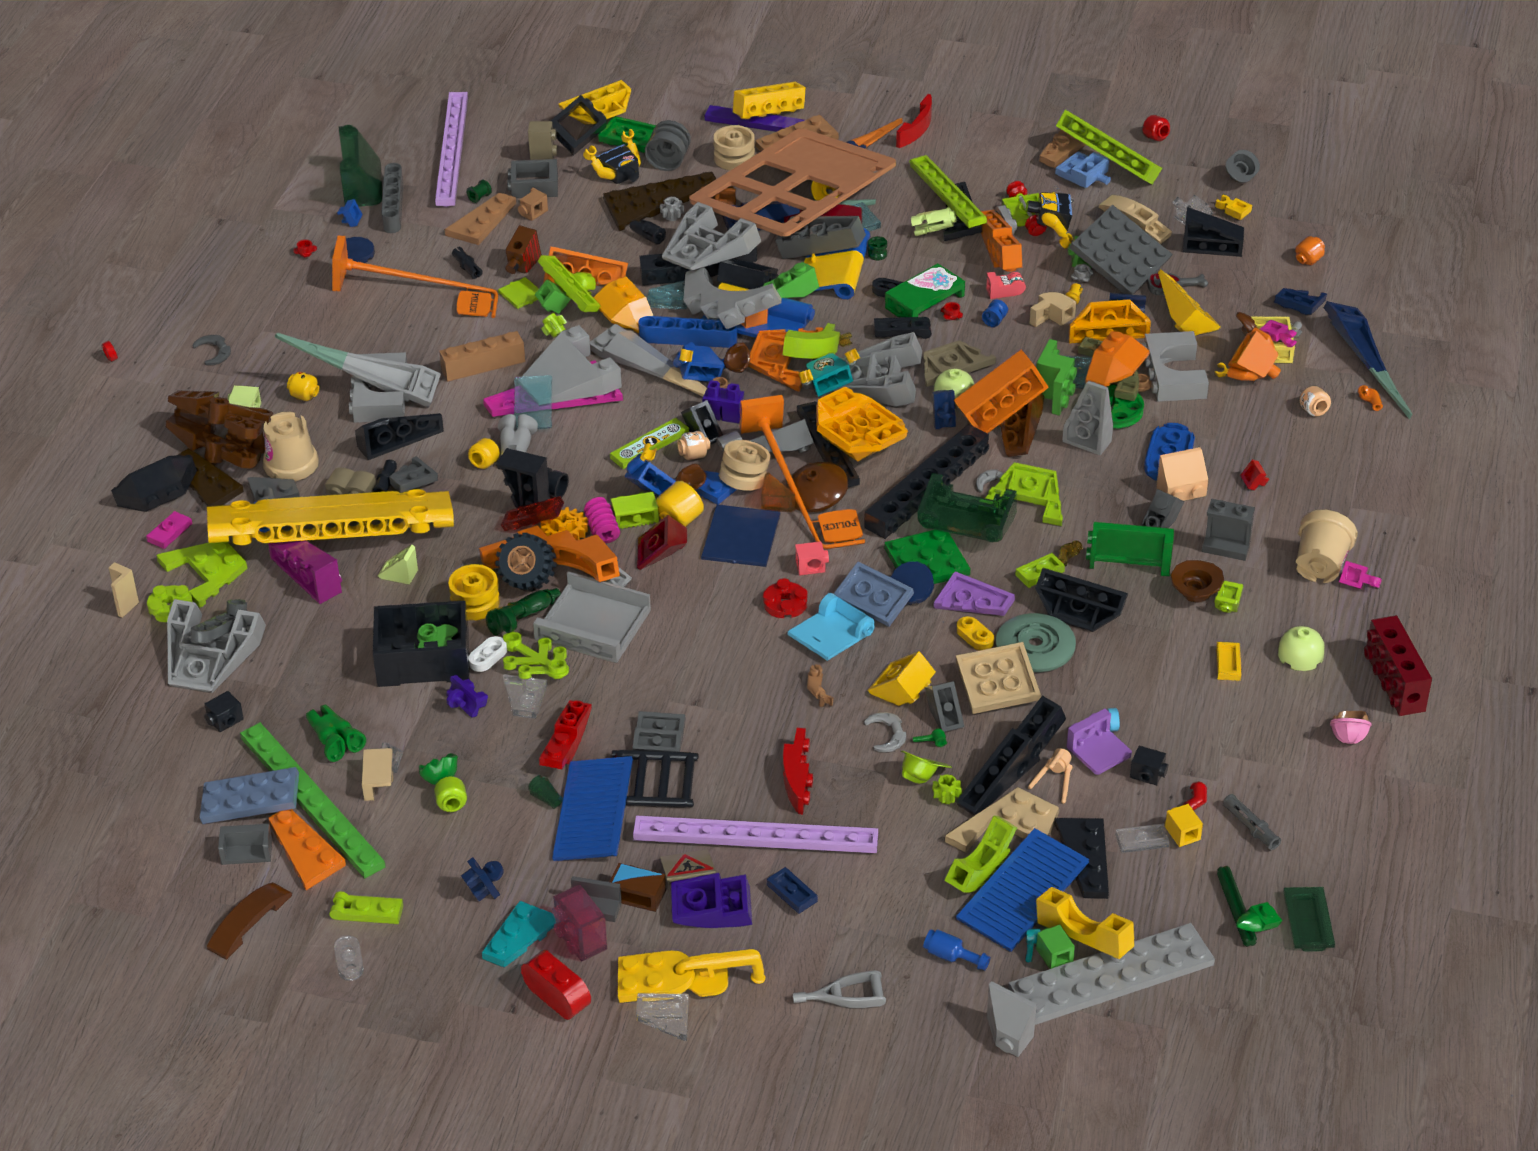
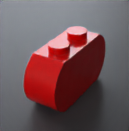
(556, 984)

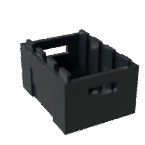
(396, 643)

